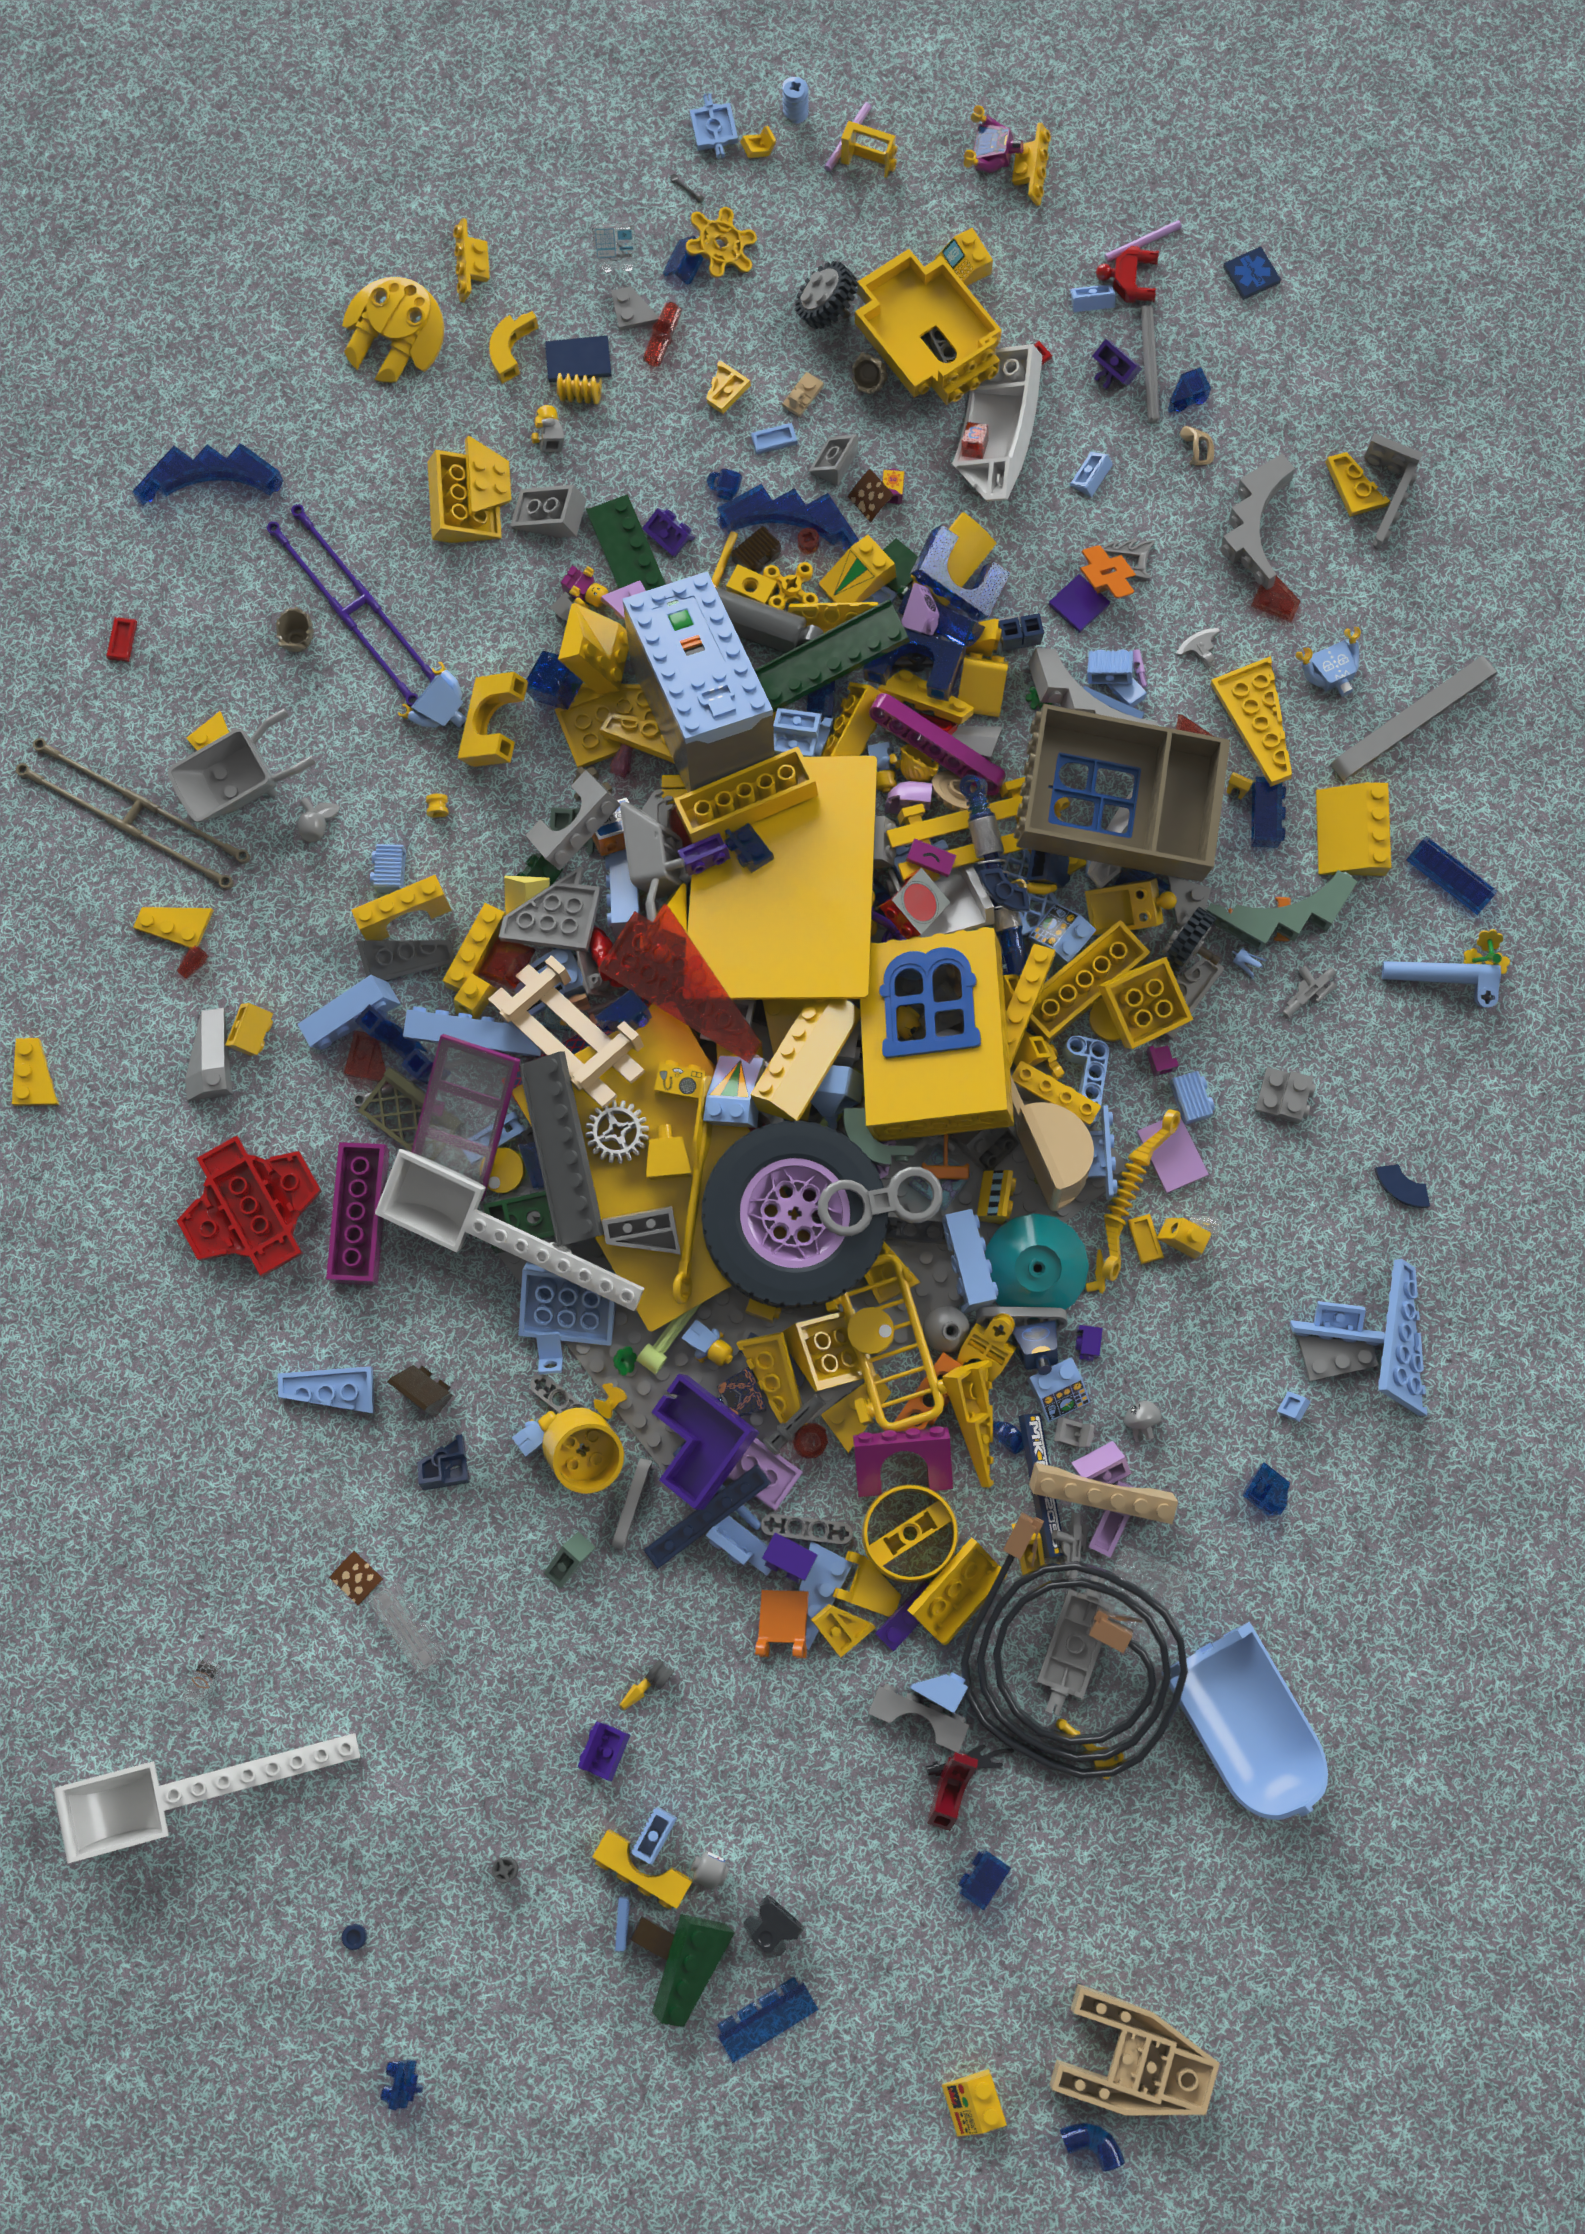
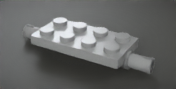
(1070, 1650)

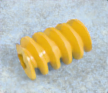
(579, 389)

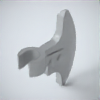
(1201, 645)

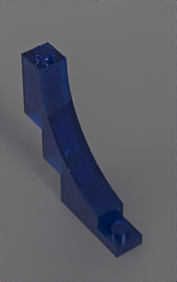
(179, 470)
(758, 508)

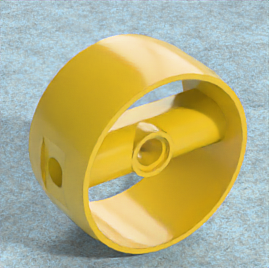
(924, 1523)

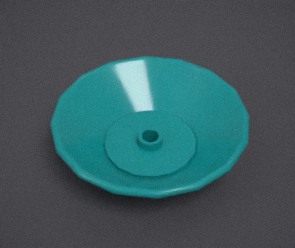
(1040, 1241)

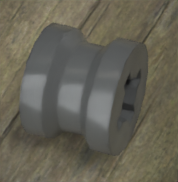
(659, 1674)
(501, 1871)

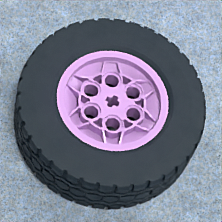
(741, 1234)

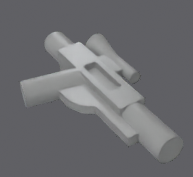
(1309, 988)
(1072, 1542)

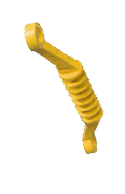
(1139, 1157)

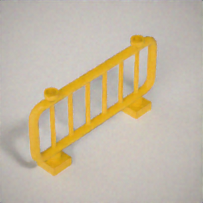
(937, 1387)

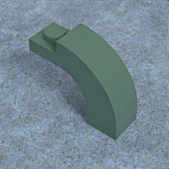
(855, 1129)

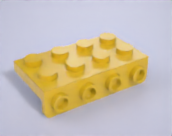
(956, 1592)

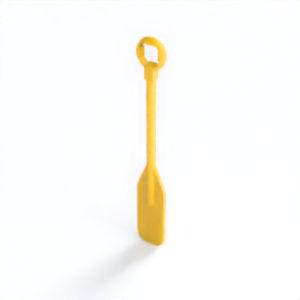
(701, 1145)

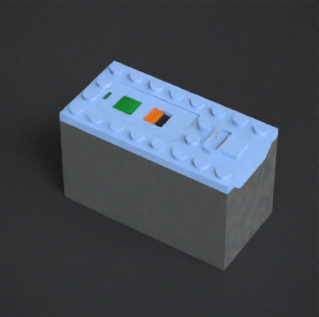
(698, 680)

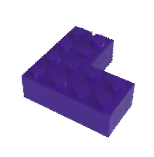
(713, 1438)

